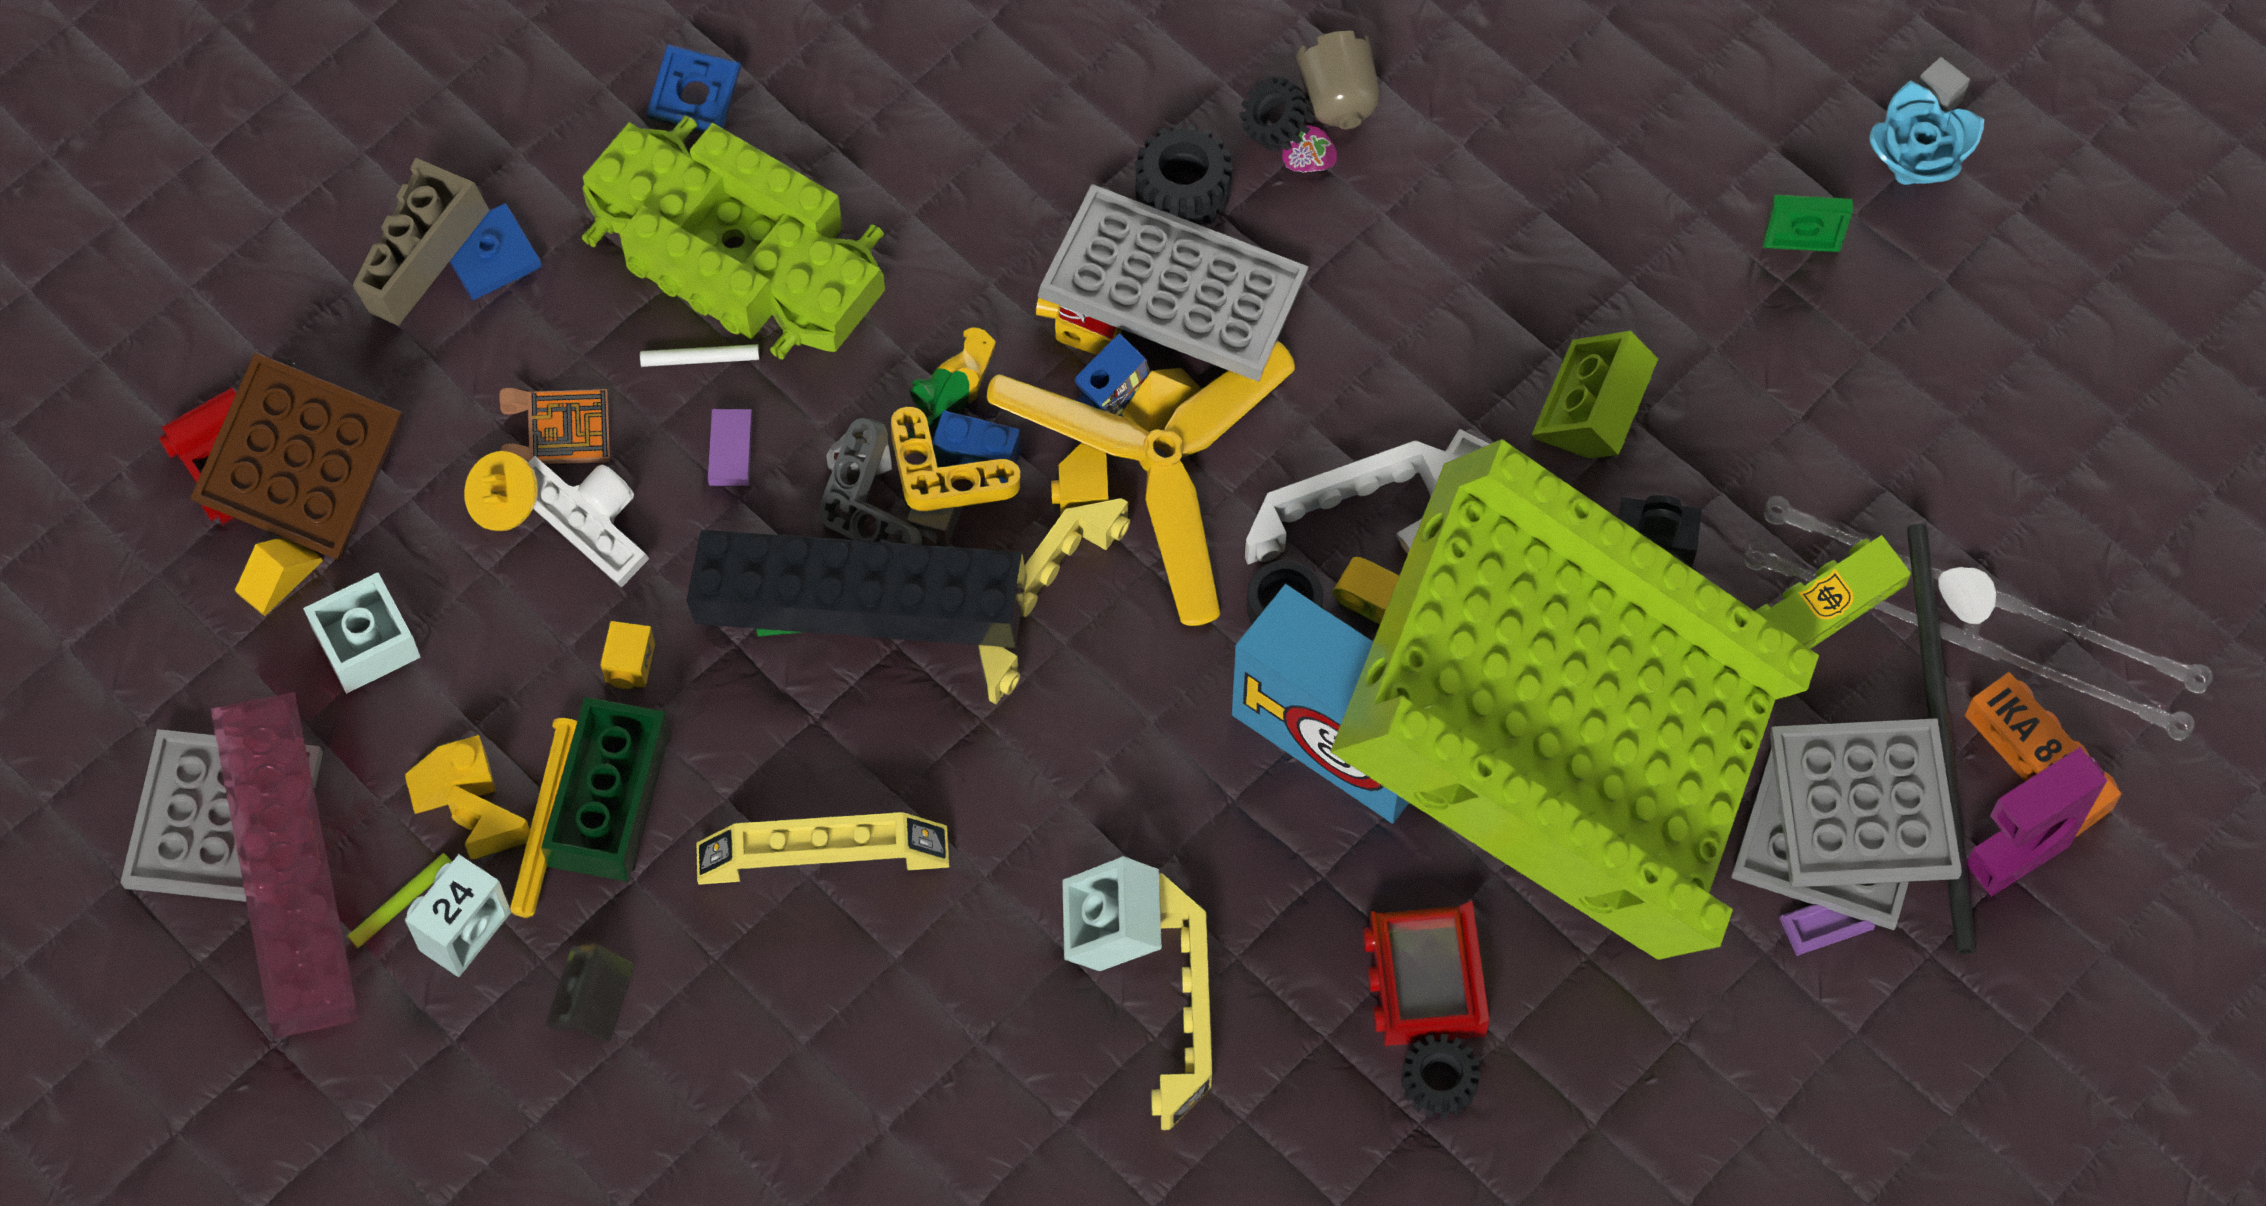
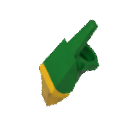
(955, 380)

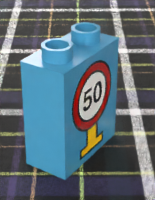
(1295, 687)

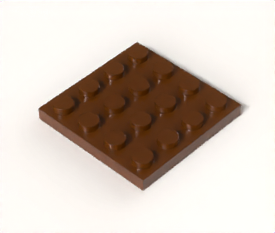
(297, 456)

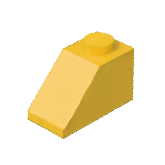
(1081, 478)
(455, 763)

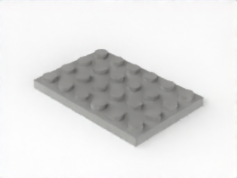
(1173, 282)

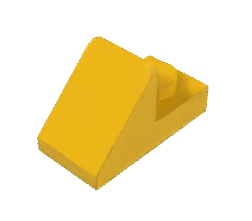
(494, 826)

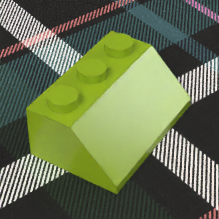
(1596, 394)

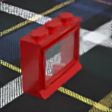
(1426, 974)

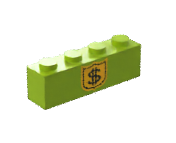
(1839, 593)

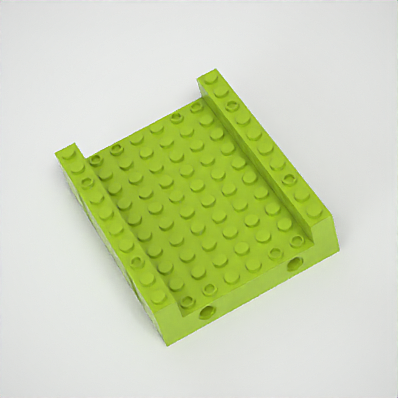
(1570, 699)

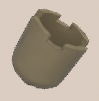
(1340, 79)

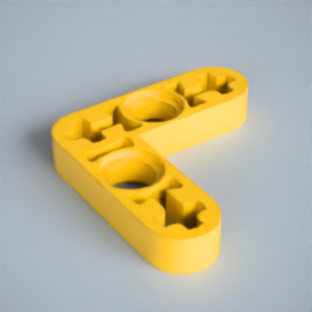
(930, 476)

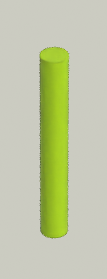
(397, 902)

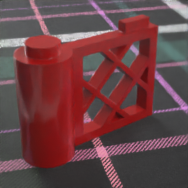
(194, 435)

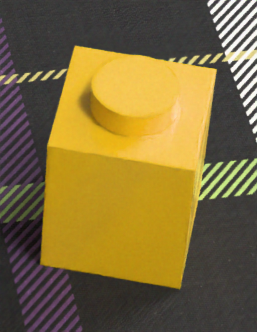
(627, 655)

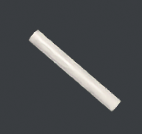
(699, 355)

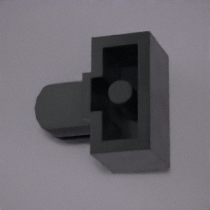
(1664, 523)

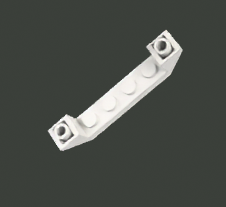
(1328, 489)

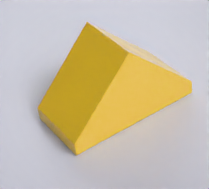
(274, 572)

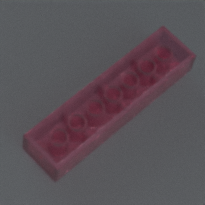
(284, 865)

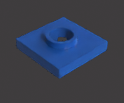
(685, 66)

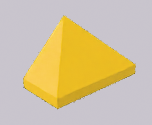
(1159, 398)

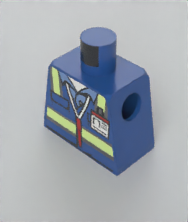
(1112, 377)

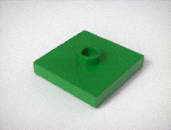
(1807, 223)

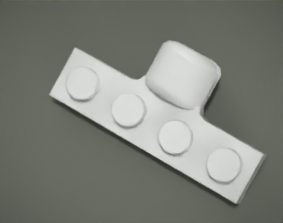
(587, 517)

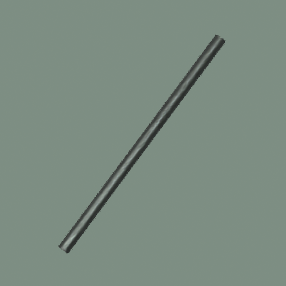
(1938, 709)

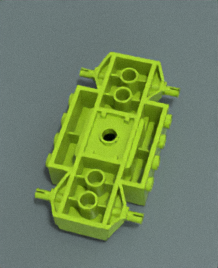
(684, 207)

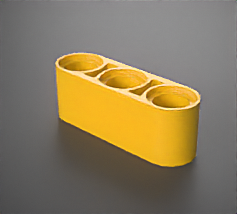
(1366, 588)

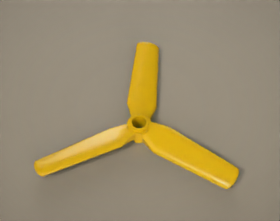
(1169, 489)

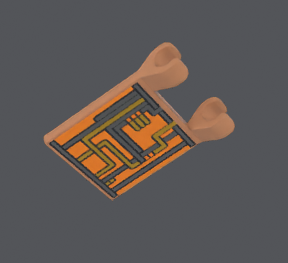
(562, 425)

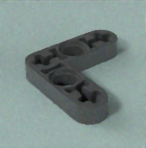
(853, 497)

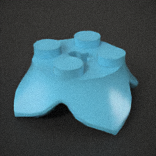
(1945, 137)

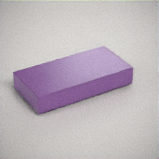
(730, 447)
(1818, 927)

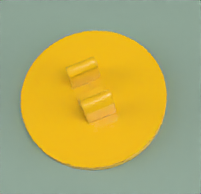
(500, 491)

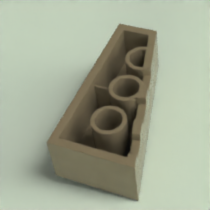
(418, 240)

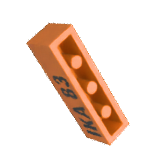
(2030, 736)

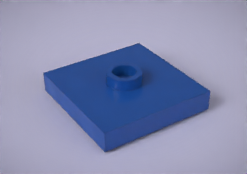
(494, 254)

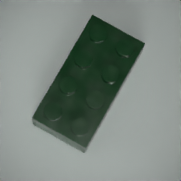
(606, 789)

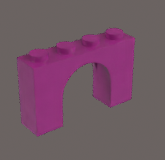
(2037, 820)

